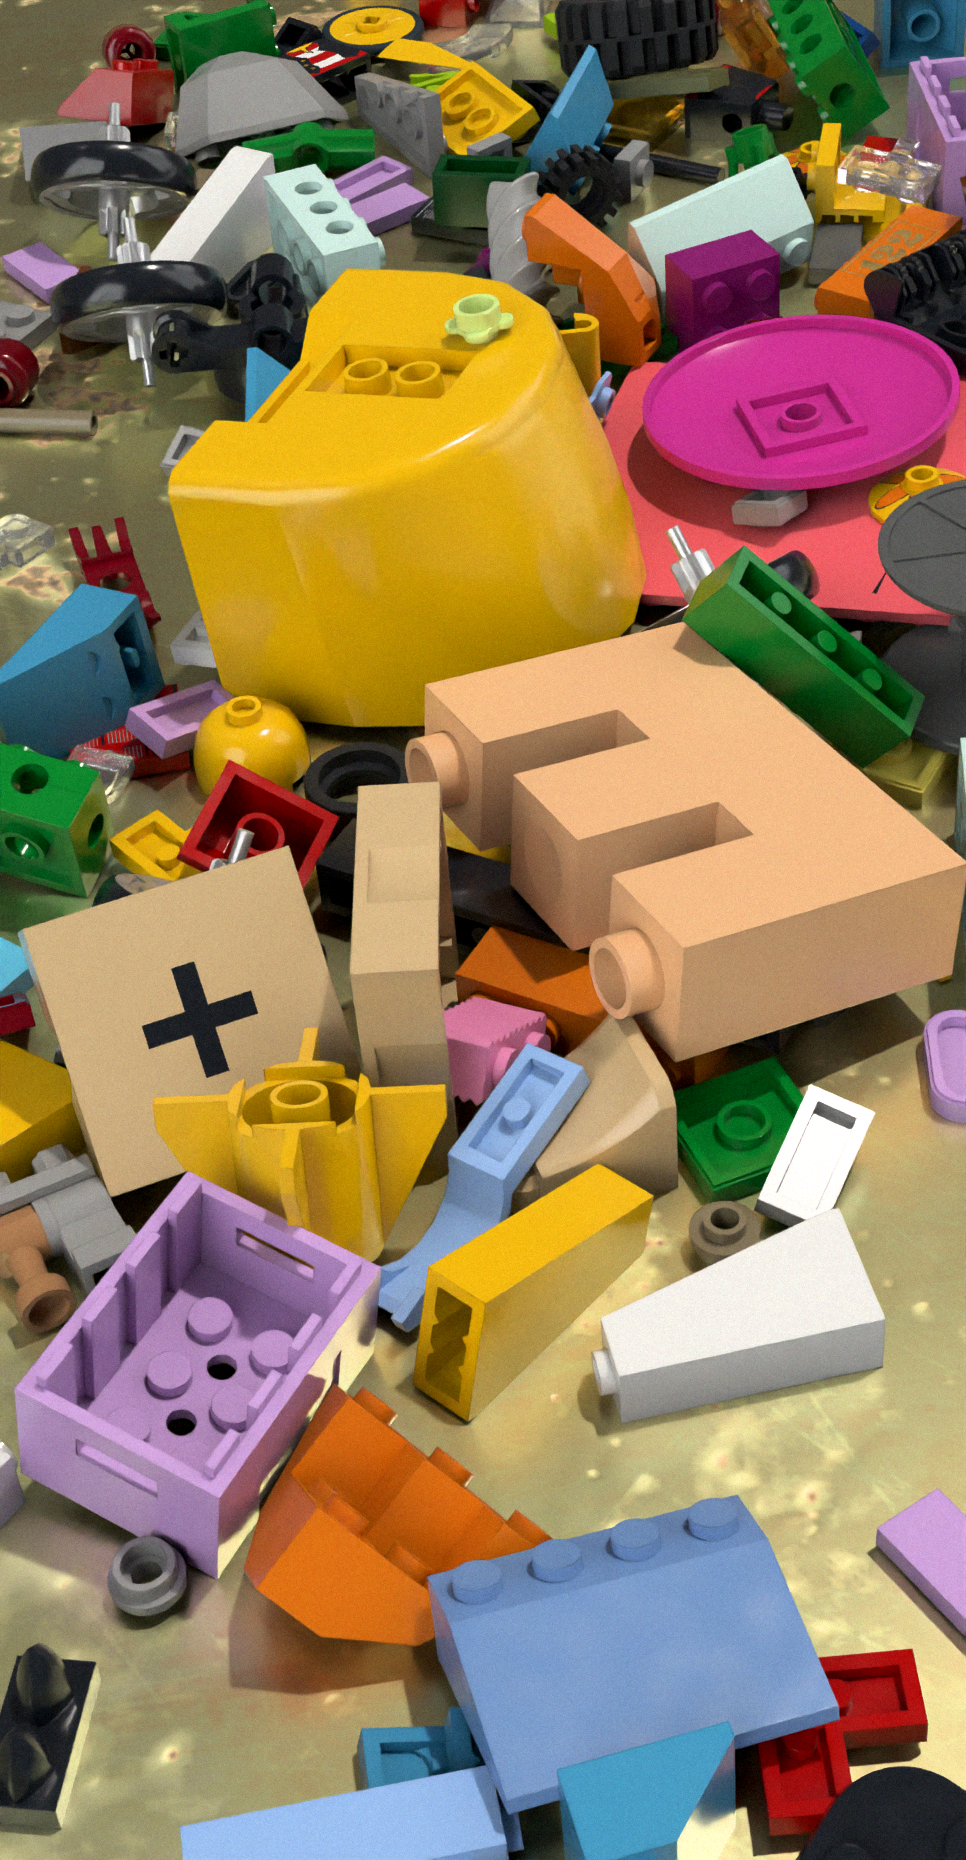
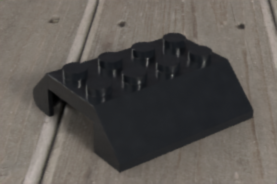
(926, 295)

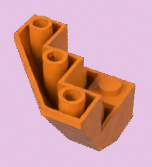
(606, 279)
(367, 1522)

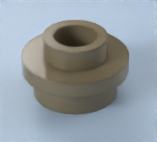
(723, 1230)

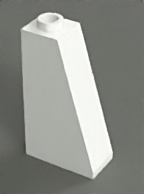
(226, 218)
(745, 1325)

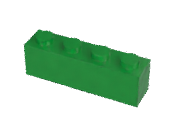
(804, 657)

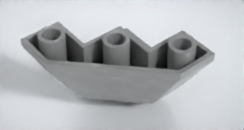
(245, 100)

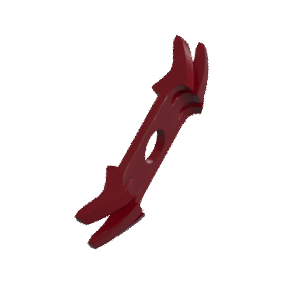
(113, 566)

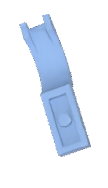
(487, 1169)

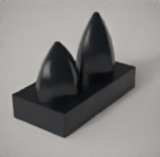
(43, 1735)

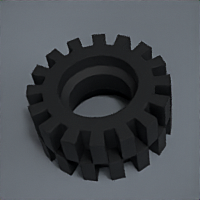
(575, 166)

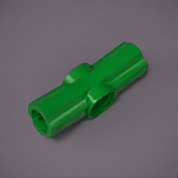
(336, 148)

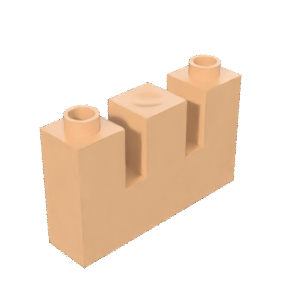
(690, 837)

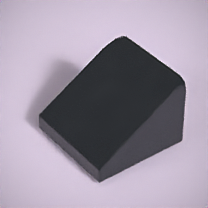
(296, 34)

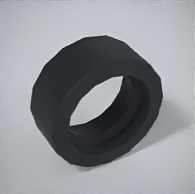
(348, 768)

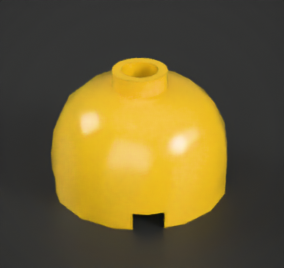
(255, 735)

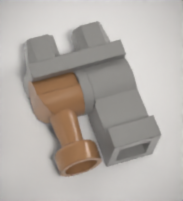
(54, 1215)

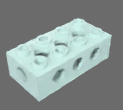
(317, 230)

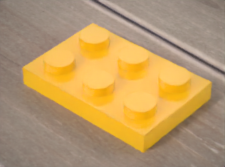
(480, 106)

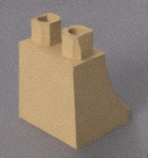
(619, 1121)

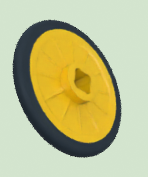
(373, 27)

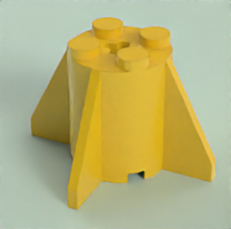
(311, 1146)

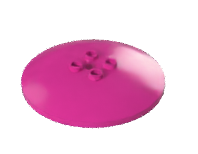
(801, 402)

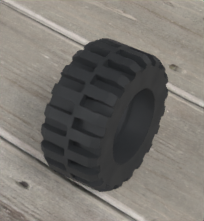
(637, 34)

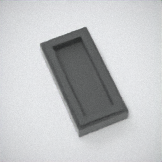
(832, 248)

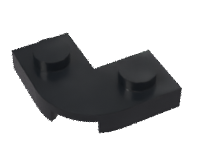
(892, 1817)

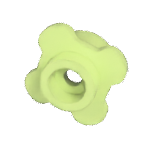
(478, 318)

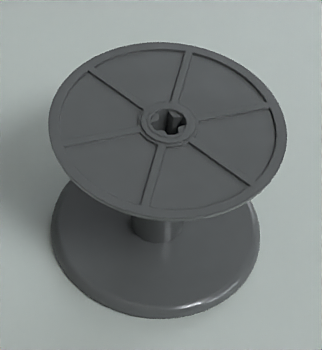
(926, 558)

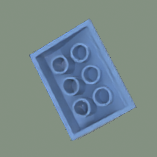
(625, 1644)

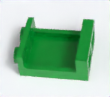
(217, 34)

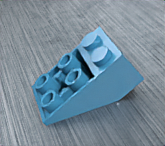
(79, 673)

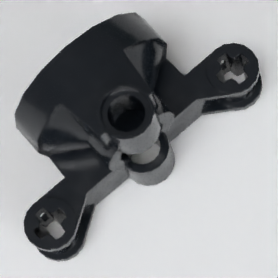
(269, 320)

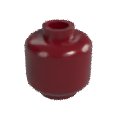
(123, 36)
(17, 372)

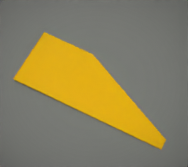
(421, 53)

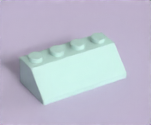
(756, 200)

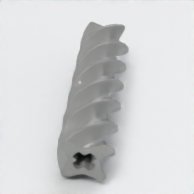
(508, 250)

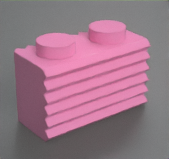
(485, 1042)

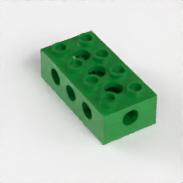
(828, 62)
(52, 820)

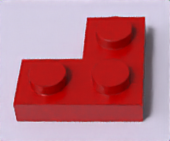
(877, 1707)

